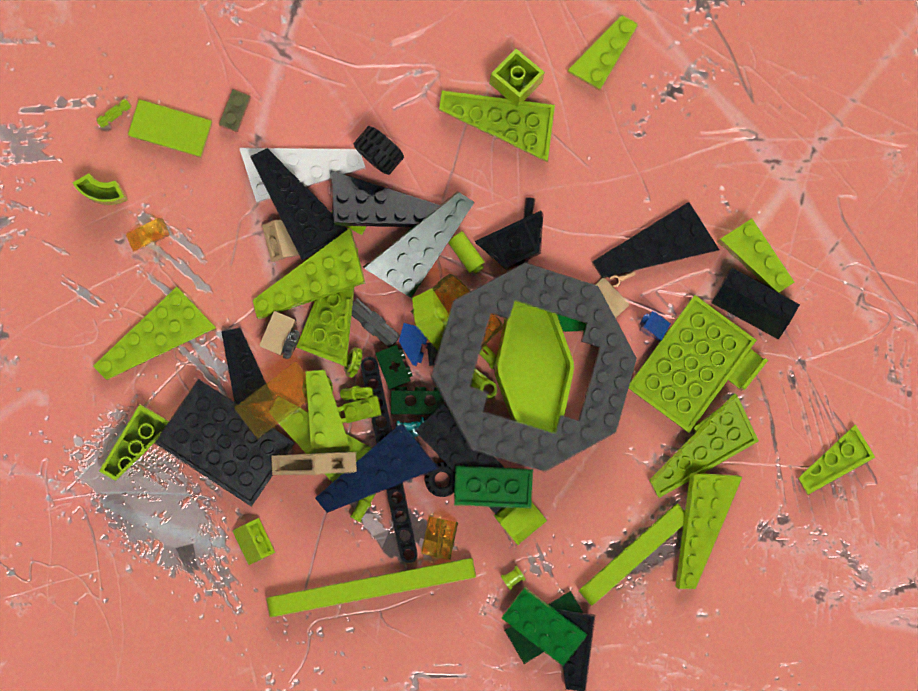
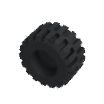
(378, 150)

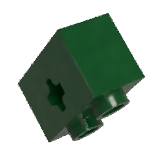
(385, 361)

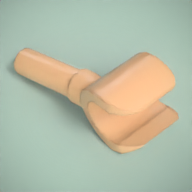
(623, 277)

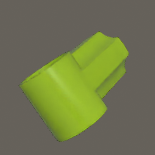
(479, 381)

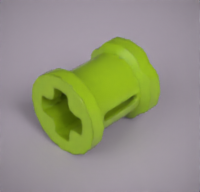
(513, 577)

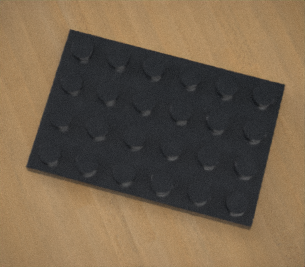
(220, 445)

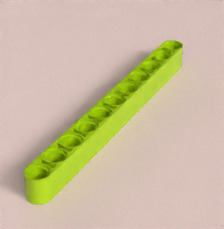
(371, 587)

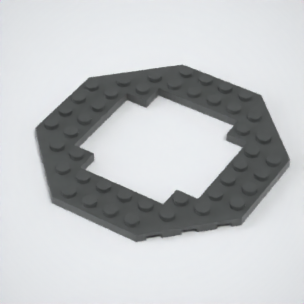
(461, 349)

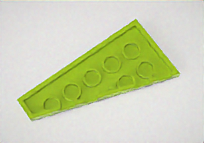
(522, 126)
(323, 274)

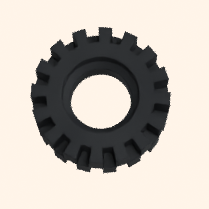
(431, 485)

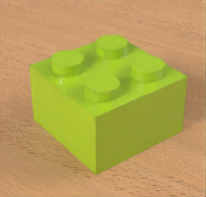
(516, 77)

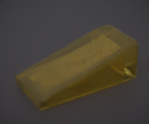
(148, 234)

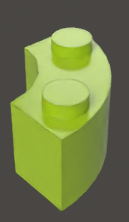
(100, 192)

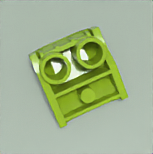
(520, 521)

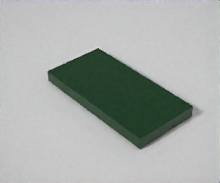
(527, 649)

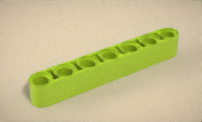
(633, 555)

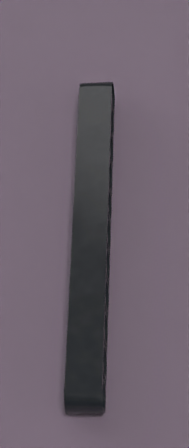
(379, 432)

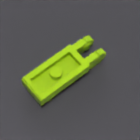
(360, 410)

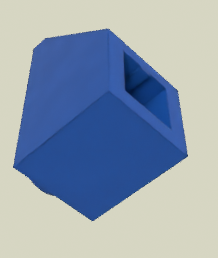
(654, 325)
(411, 342)

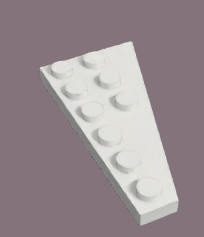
(308, 165)

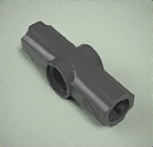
(374, 323)

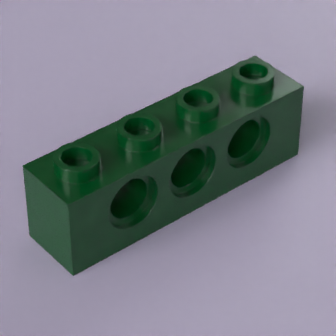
(399, 406)

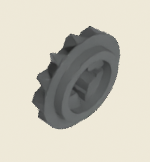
(290, 344)

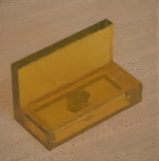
(439, 538)

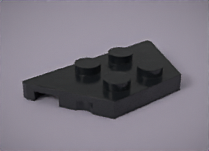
(515, 242)

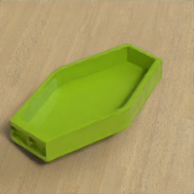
(534, 367)

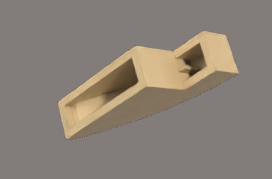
(314, 463)

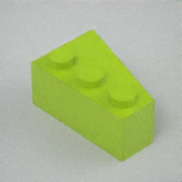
(430, 316)

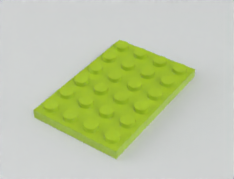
(691, 363)

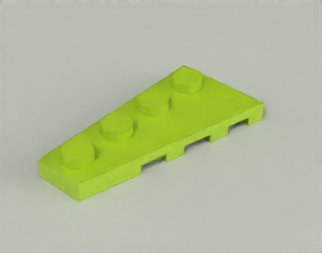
(602, 56)
(843, 457)

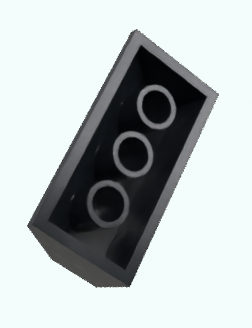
(755, 303)

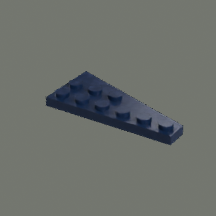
(384, 466)

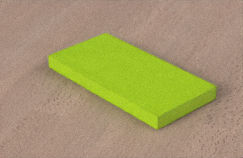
(170, 128)

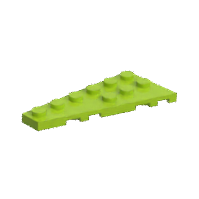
(329, 327)
(161, 330)
(298, 428)
(713, 443)
(705, 513)

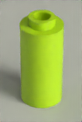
(466, 253)

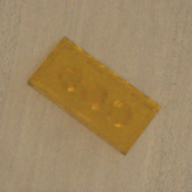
(274, 400)

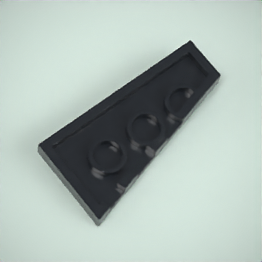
(242, 366)
(578, 664)

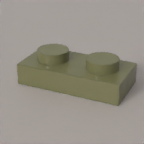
(235, 110)

